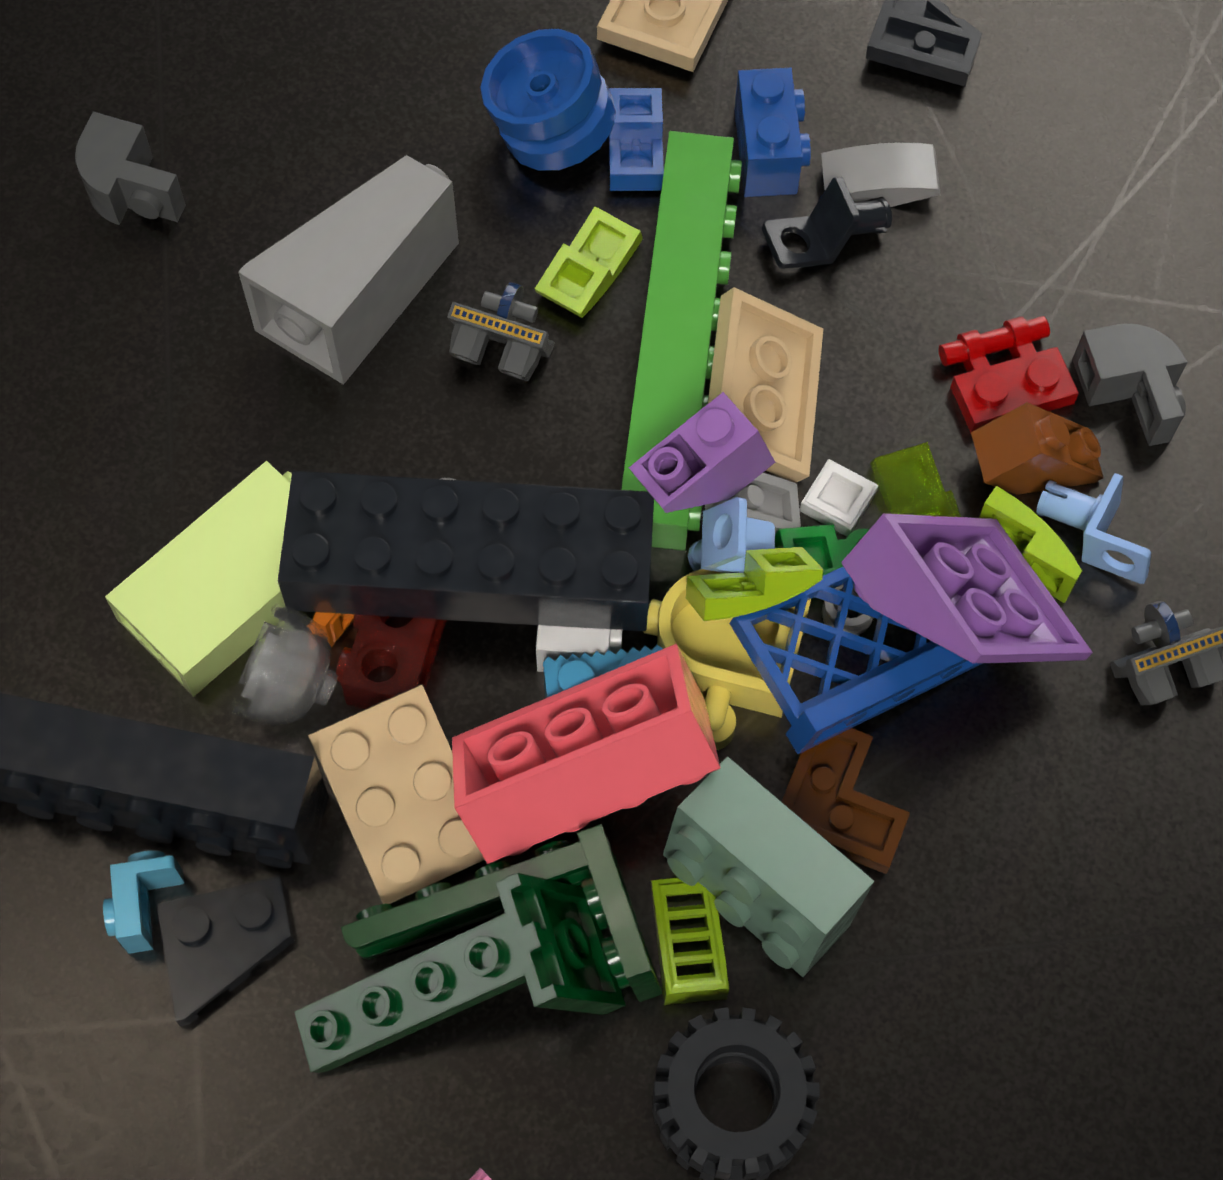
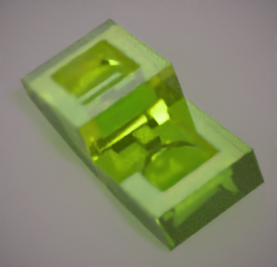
(912, 483)

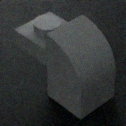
(117, 175)
(1137, 365)

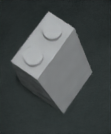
(353, 267)

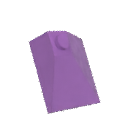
(962, 589)

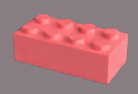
(582, 754)

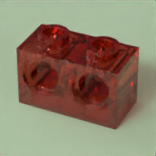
(405, 649)

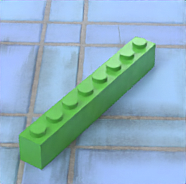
(682, 306)

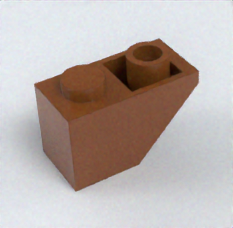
(1033, 447)

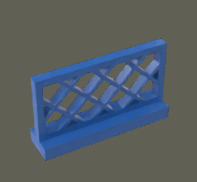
(856, 696)

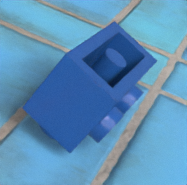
(769, 131)

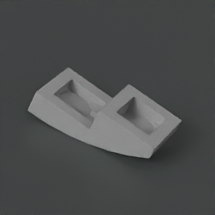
(885, 170)

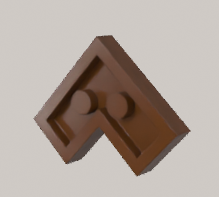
(849, 820)

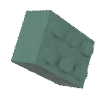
(765, 867)

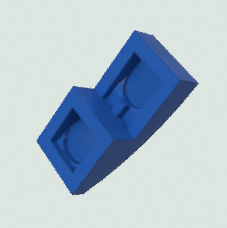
(636, 140)

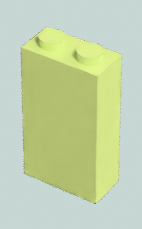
(212, 584)

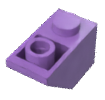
(704, 458)

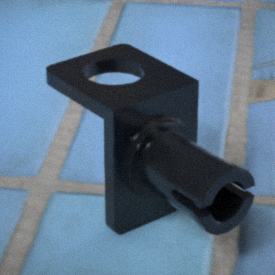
(827, 227)

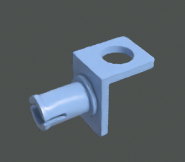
(1094, 518)
(727, 536)

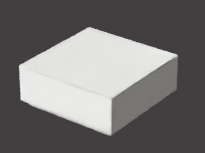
(838, 497)

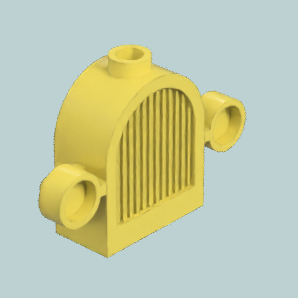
(718, 657)

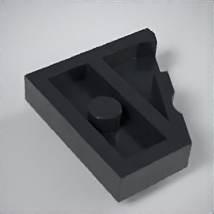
(924, 40)
(219, 940)

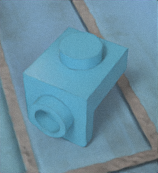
(129, 908)

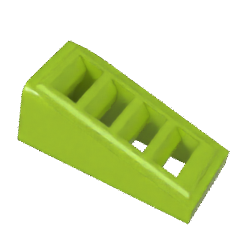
(696, 986)

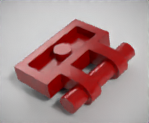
(997, 389)

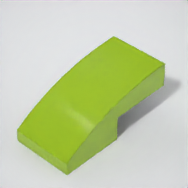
(590, 264)
(1035, 541)
(767, 580)

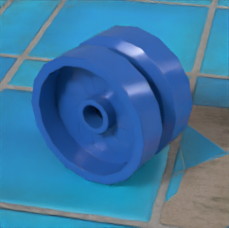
(548, 99)

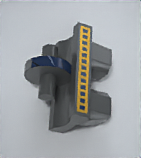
(476, 327)
(1149, 668)

